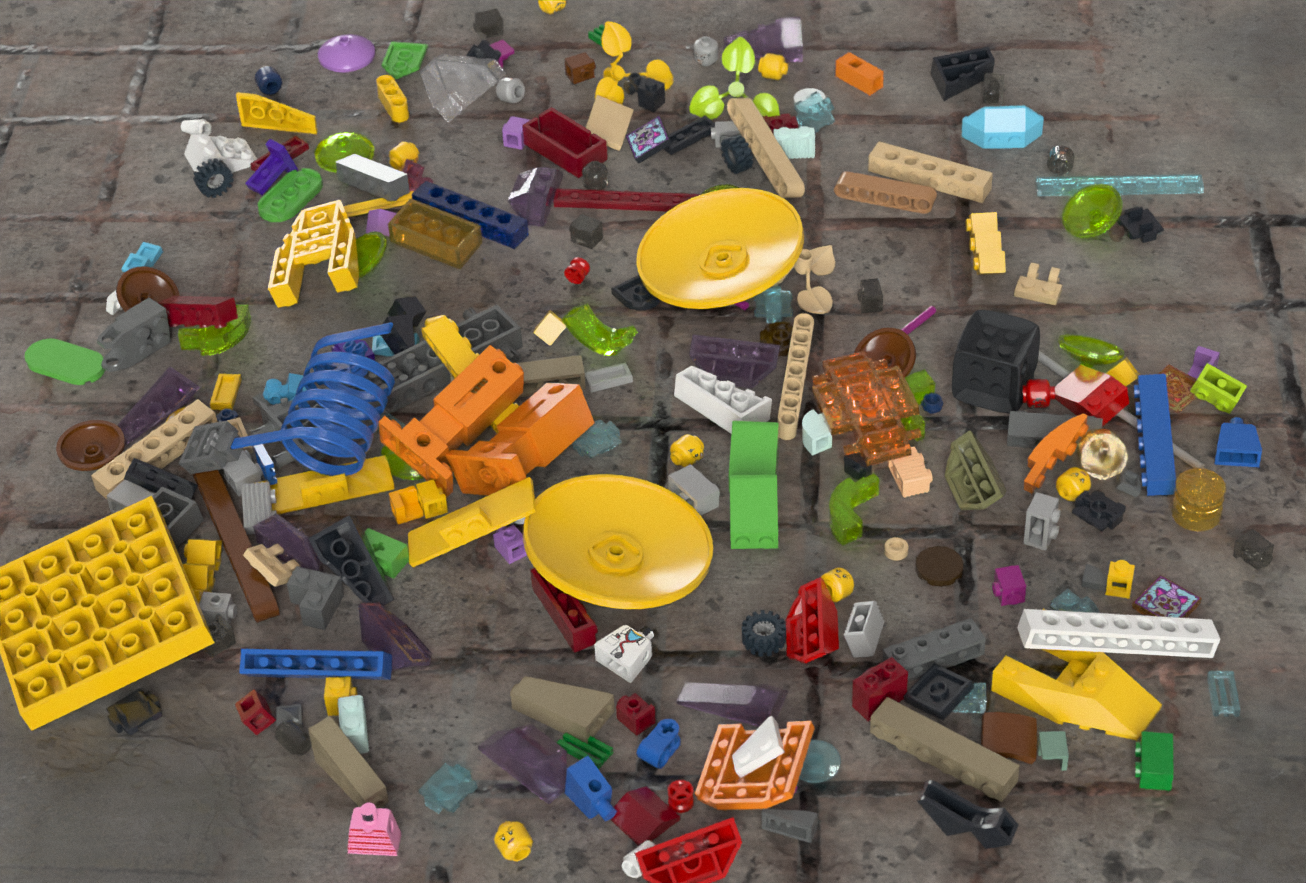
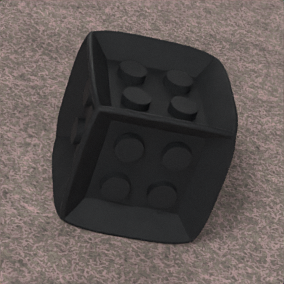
(995, 360)

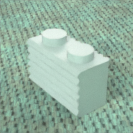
(796, 142)
(353, 721)

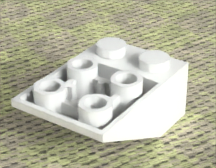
(232, 152)

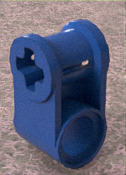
(660, 743)

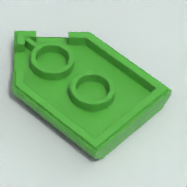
(403, 58)

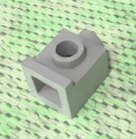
(723, 131)

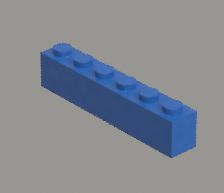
(1156, 435)
(315, 664)

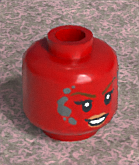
(1038, 393)

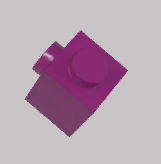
(1009, 585)

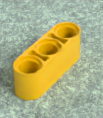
(392, 98)

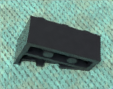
(961, 70)

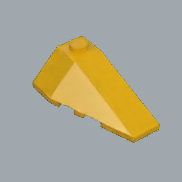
(267, 114)

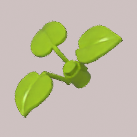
(736, 57)

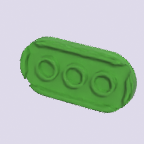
(290, 195)
(64, 361)

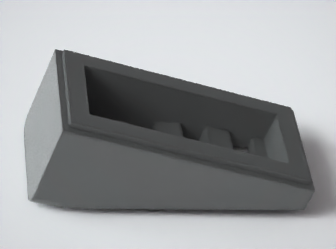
(791, 823)

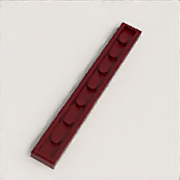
(619, 199)

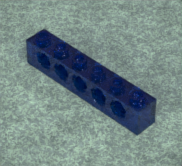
(494, 222)

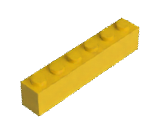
(455, 353)

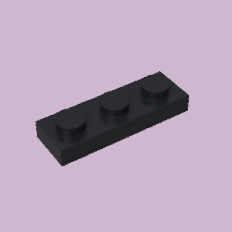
(689, 134)
(155, 478)

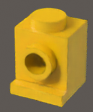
(431, 499)
(1123, 573)

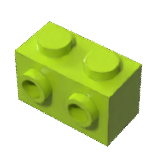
(1218, 388)

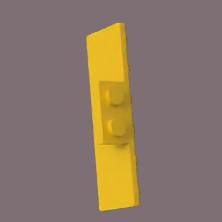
(316, 489)
(471, 522)

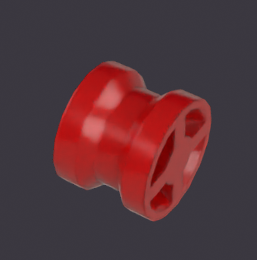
(577, 270)
(676, 792)

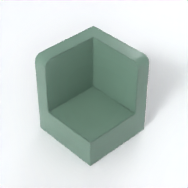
(1053, 746)

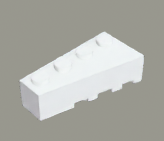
(720, 399)

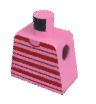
(373, 831)

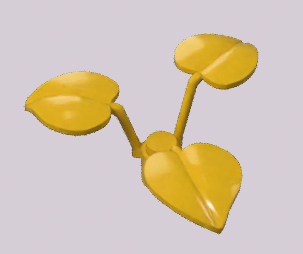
(614, 42)

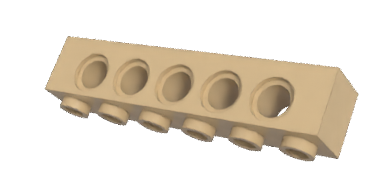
(930, 171)
(156, 448)

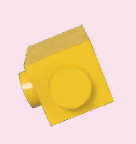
(334, 689)

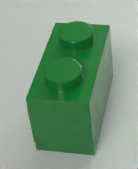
(1155, 761)

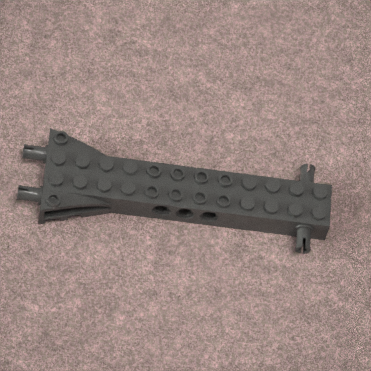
(415, 373)

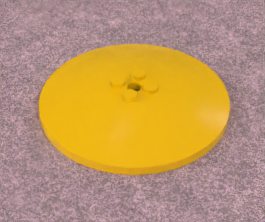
(687, 248)
(594, 518)

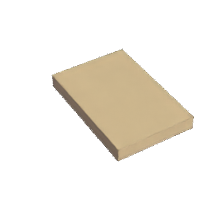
(609, 121)

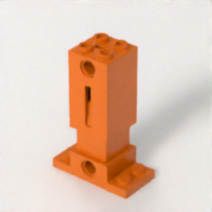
(457, 417)
(525, 439)

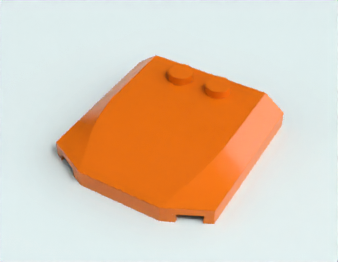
(764, 786)

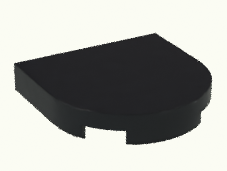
(635, 295)

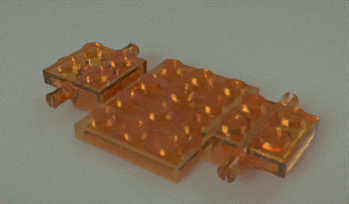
(868, 404)

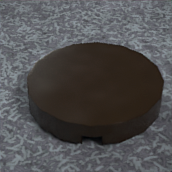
(778, 334)
(939, 566)

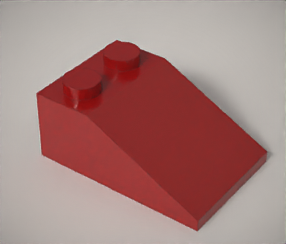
(1092, 394)

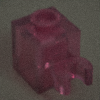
(414, 174)

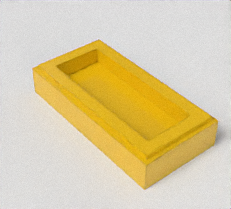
(225, 391)

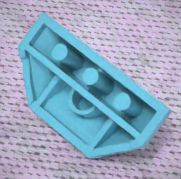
(1002, 127)

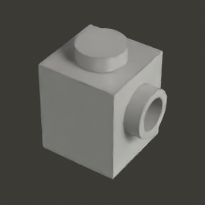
(217, 603)

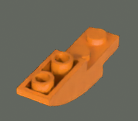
(1055, 445)

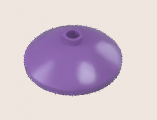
(346, 53)

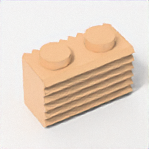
(911, 474)

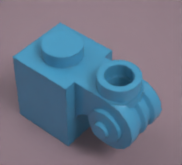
(275, 390)

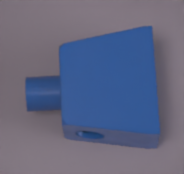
(1238, 445)
(589, 789)

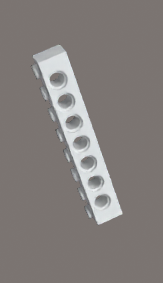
(1118, 633)

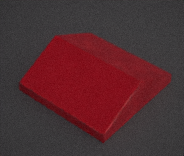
(643, 815)

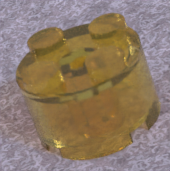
(1109, 464)

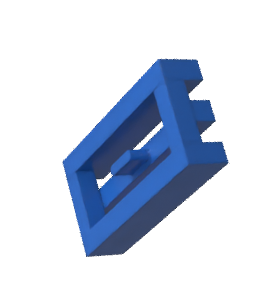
(265, 463)

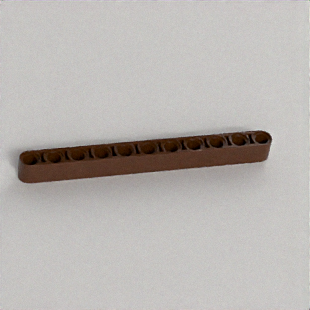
(235, 542)

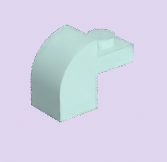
(815, 433)

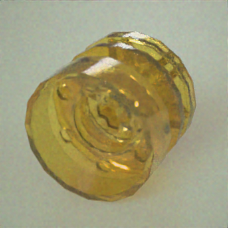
(1198, 499)

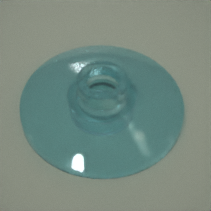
(820, 763)

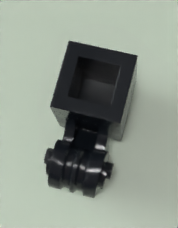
(650, 91)

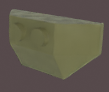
(972, 474)

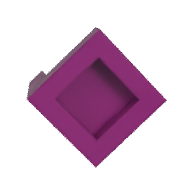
(504, 48)

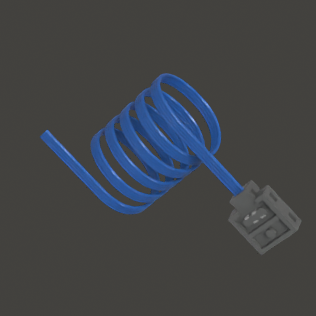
(219, 442)

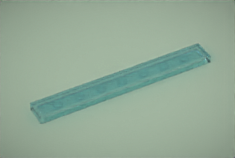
(1123, 184)

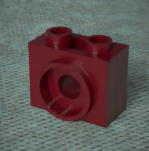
(877, 684)

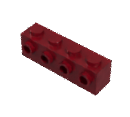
(199, 311)
(566, 613)

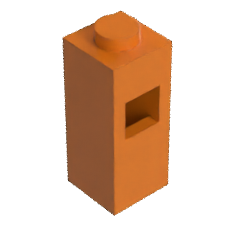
(859, 73)

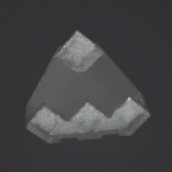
(458, 81)

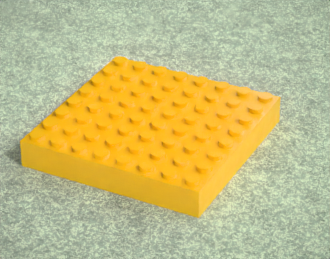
(96, 613)

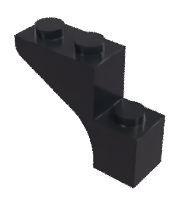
(404, 315)
(958, 816)

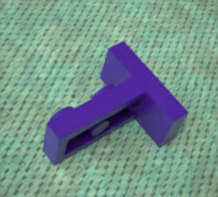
(271, 168)

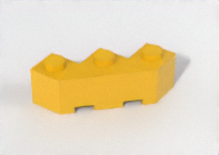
(986, 243)
(202, 559)

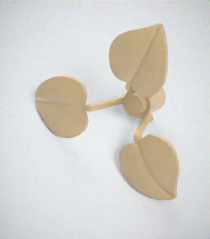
(821, 263)

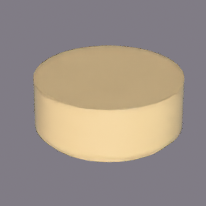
(896, 549)

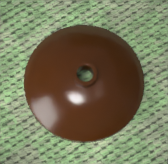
(144, 283)
(890, 345)
(90, 445)

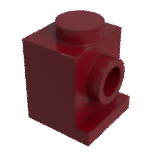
(255, 712)
(635, 713)

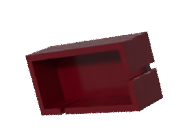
(564, 141)

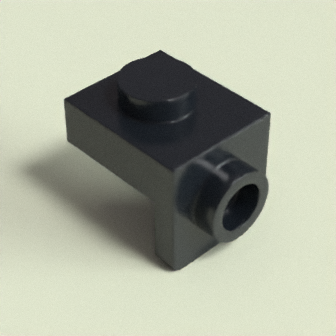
(856, 466)

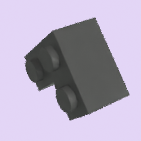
(316, 595)

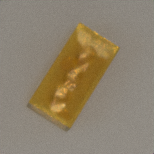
(435, 233)

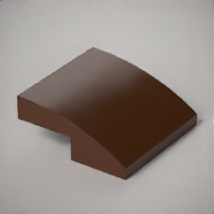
(1010, 735)

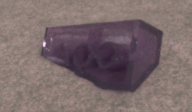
(778, 38)
(160, 401)
(735, 701)

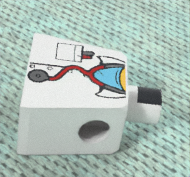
(625, 651)

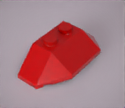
(812, 623)
(693, 857)

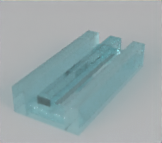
(1225, 709)

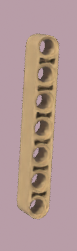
(765, 148)
(795, 376)

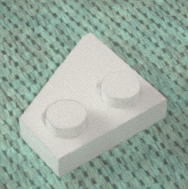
(758, 748)

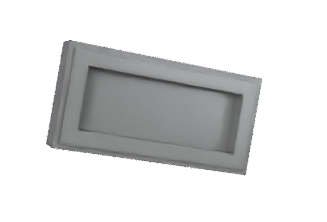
(608, 377)

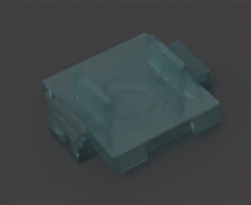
(814, 112)
(773, 304)
(598, 439)
(447, 788)

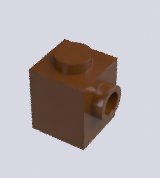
(579, 68)

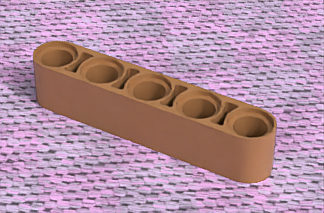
(885, 192)

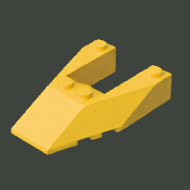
(316, 236)
(1086, 693)

